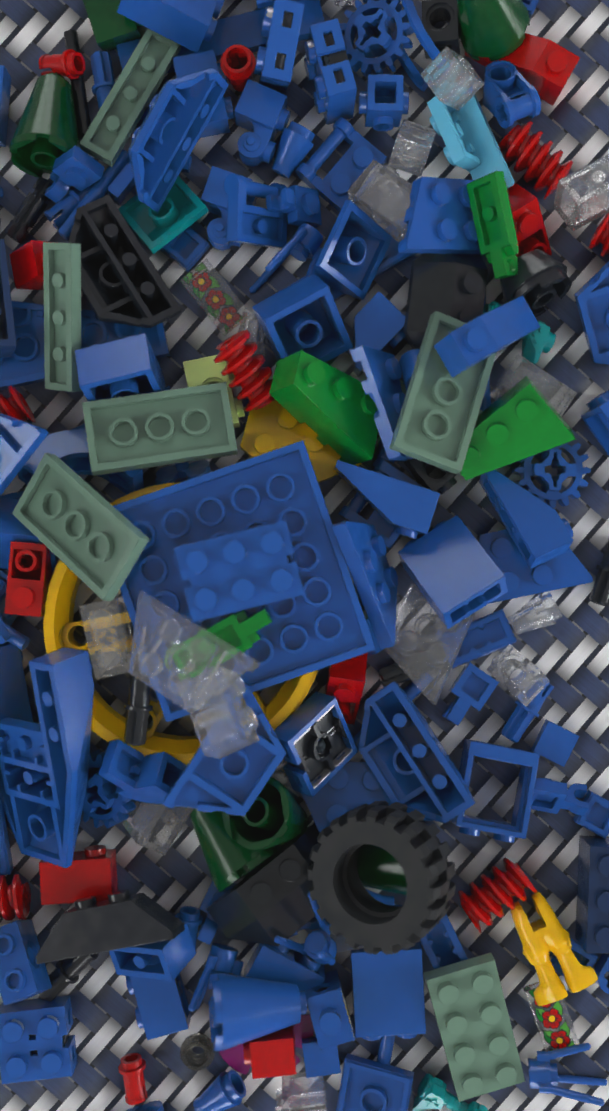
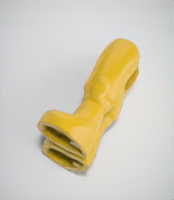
(549, 936)

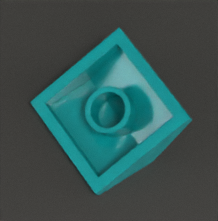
(176, 214)

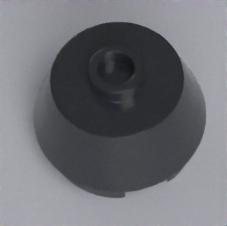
(537, 280)

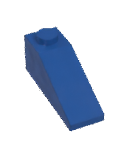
(486, 335)
(396, 501)
(530, 521)

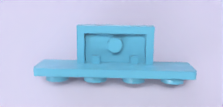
(468, 139)

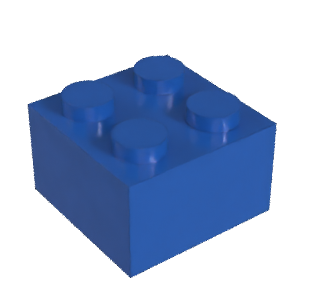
(303, 320)
(119, 369)

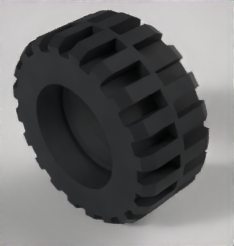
(345, 899)

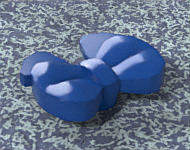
(171, 473)

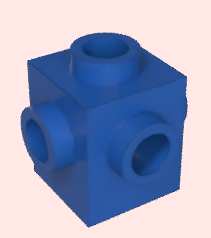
(383, 101)

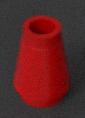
(238, 65)

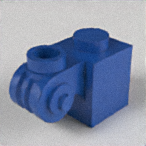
(264, 114)
(217, 203)

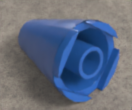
(251, 1008)

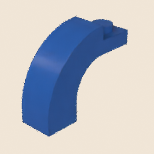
(72, 449)

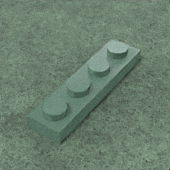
(129, 97)
(62, 314)

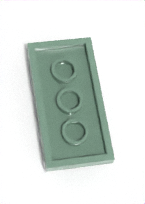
(440, 409)
(159, 428)
(80, 527)
(474, 1026)

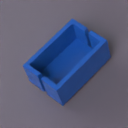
(239, 571)

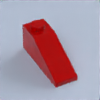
(541, 64)

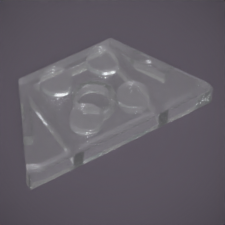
(424, 644)
(181, 656)

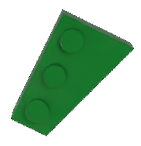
(328, 403)
(514, 429)

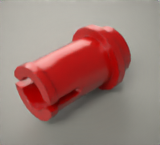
(66, 64)
(133, 1076)

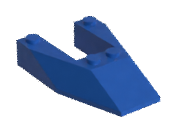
(45, 762)

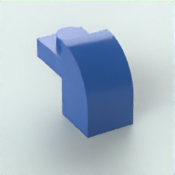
(140, 777)

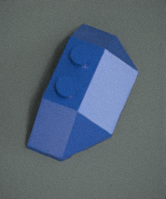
(171, 132)
(410, 757)

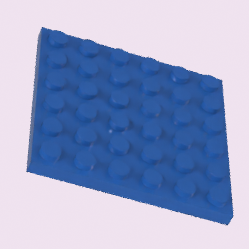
(259, 491)

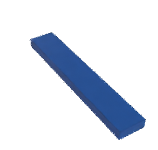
(237, 29)

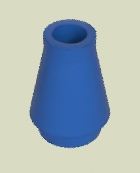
(292, 149)
(222, 1093)

